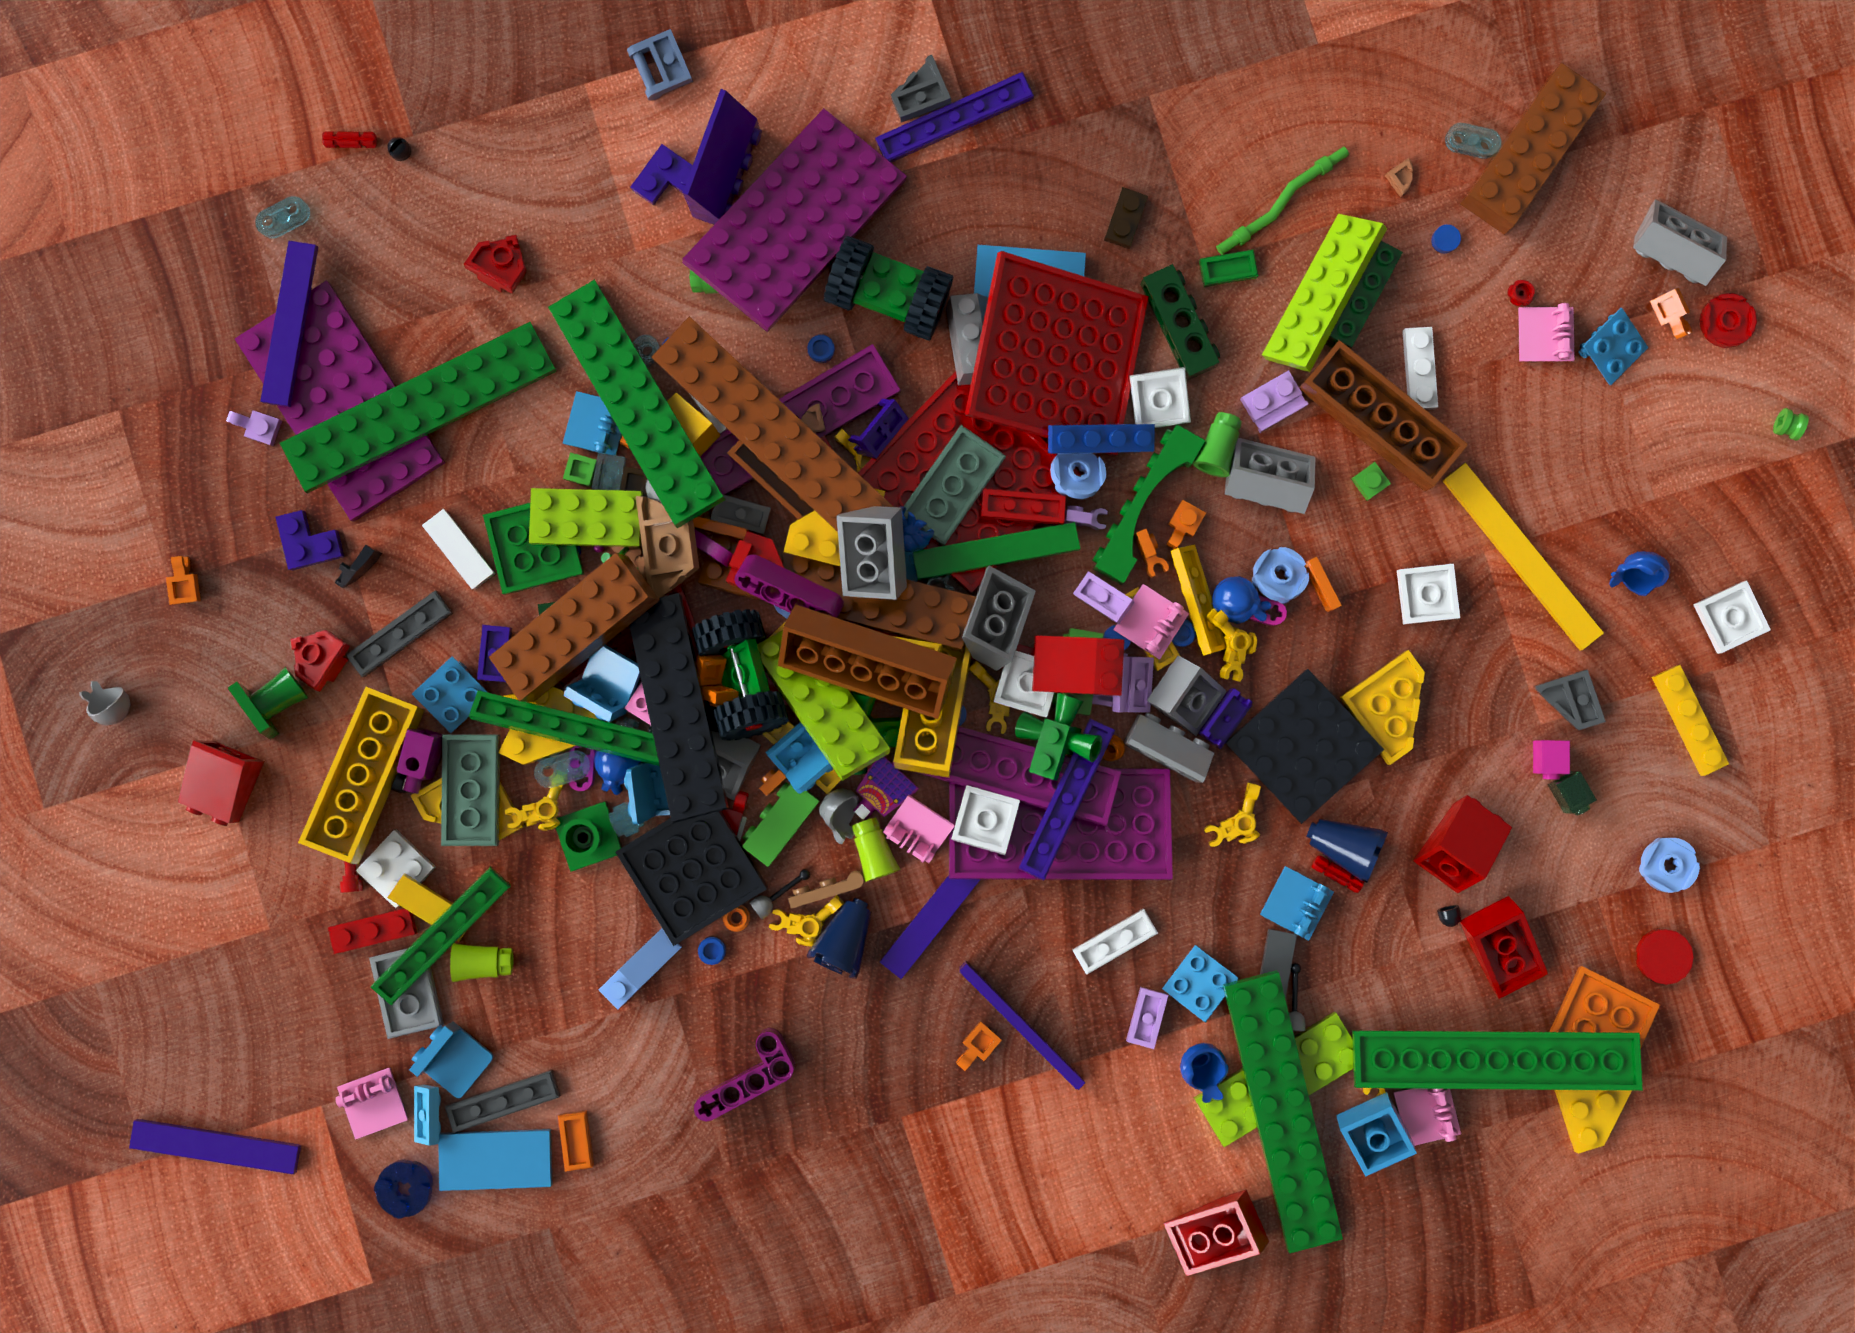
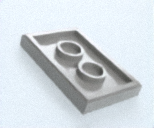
(416, 1008)

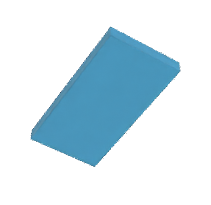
(986, 259)
(495, 1159)

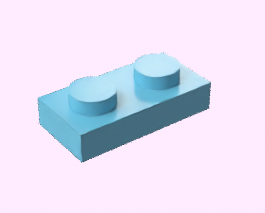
(426, 1114)

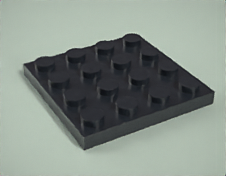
(1304, 745)
(691, 873)

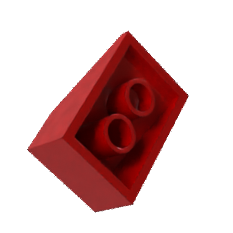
(1078, 665)
(1504, 946)
(1217, 1233)

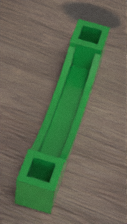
(1178, 450)

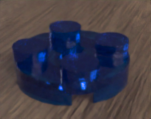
(400, 1204)

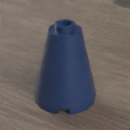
(1348, 845)
(844, 939)

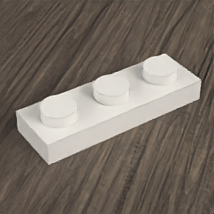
(1420, 366)

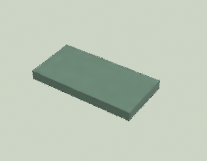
(953, 483)
(470, 790)

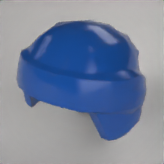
(913, 536)
(1642, 572)
(1239, 600)
(612, 770)
(1203, 1069)

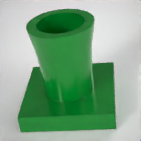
(269, 700)
(601, 841)

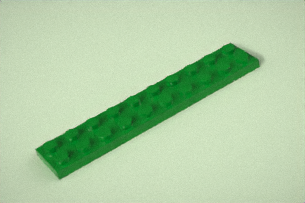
(636, 404)
(417, 407)
(1497, 1060)
(1282, 1111)

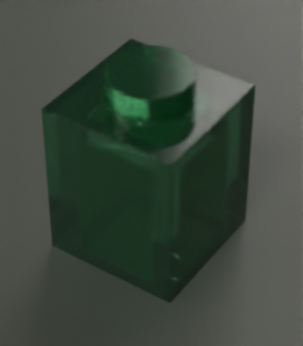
(1572, 793)

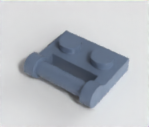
(668, 60)

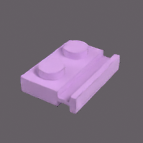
(1274, 401)
(1135, 685)

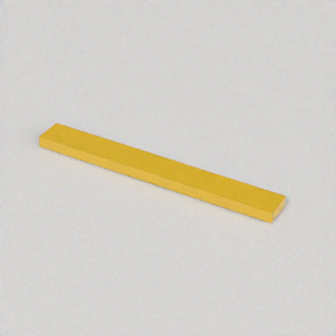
(1522, 556)

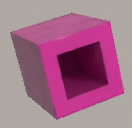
(1551, 758)

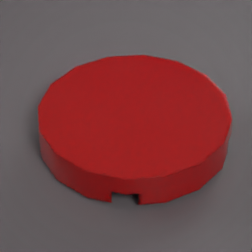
(1728, 320)
(1664, 956)

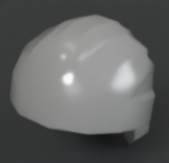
(106, 705)
(838, 812)

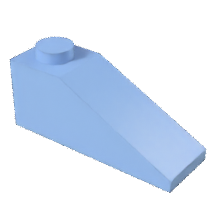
(639, 969)

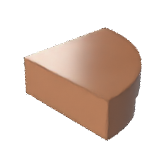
(1401, 177)
(814, 419)

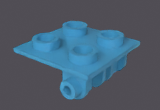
(1614, 346)
(591, 426)
(449, 693)
(1297, 903)
(1199, 983)

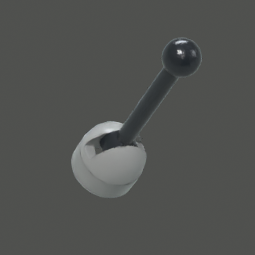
(763, 905)
(1297, 1019)

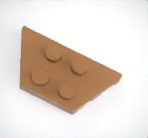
(667, 551)

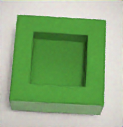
(580, 470)
(1370, 481)

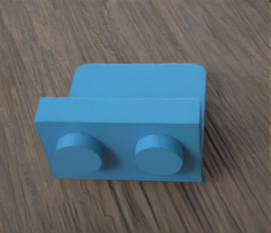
(606, 684)
(799, 759)
(645, 792)
(452, 1059)

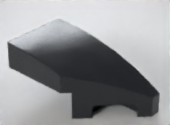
(363, 562)

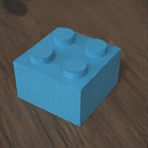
(1376, 1134)

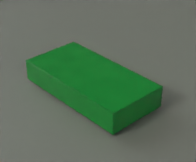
(1228, 268)

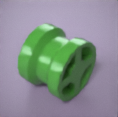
(1790, 424)

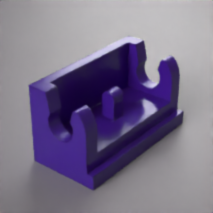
(880, 430)
(1225, 718)

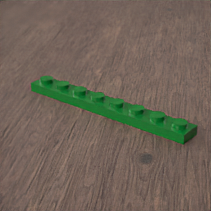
(564, 727)

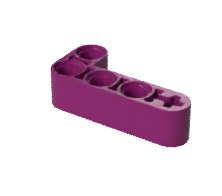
(785, 588)
(742, 1081)

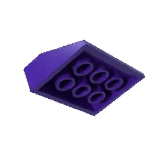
(721, 159)

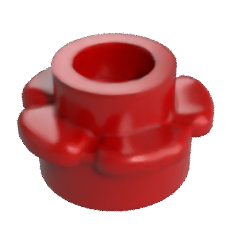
(1527, 289)

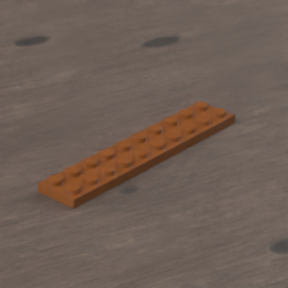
(764, 424)
(917, 614)

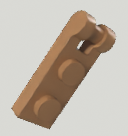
(827, 889)

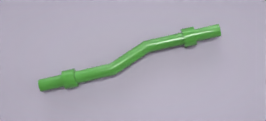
(1321, 167)

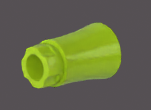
(873, 850)
(479, 962)

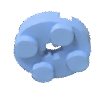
(1072, 485)
(1273, 587)
(1653, 866)

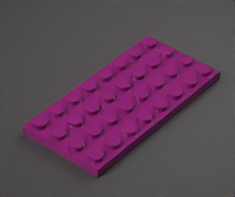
(794, 220)
(332, 376)
(1129, 848)

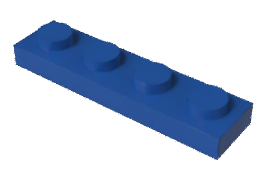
(1101, 438)

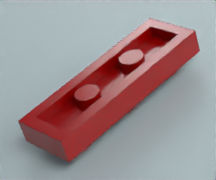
(1023, 506)
(372, 930)

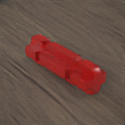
(349, 139)
(1337, 874)

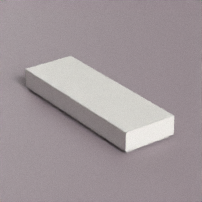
(458, 549)
(1115, 941)

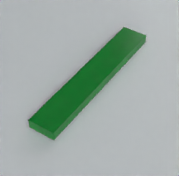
(996, 551)
(441, 935)

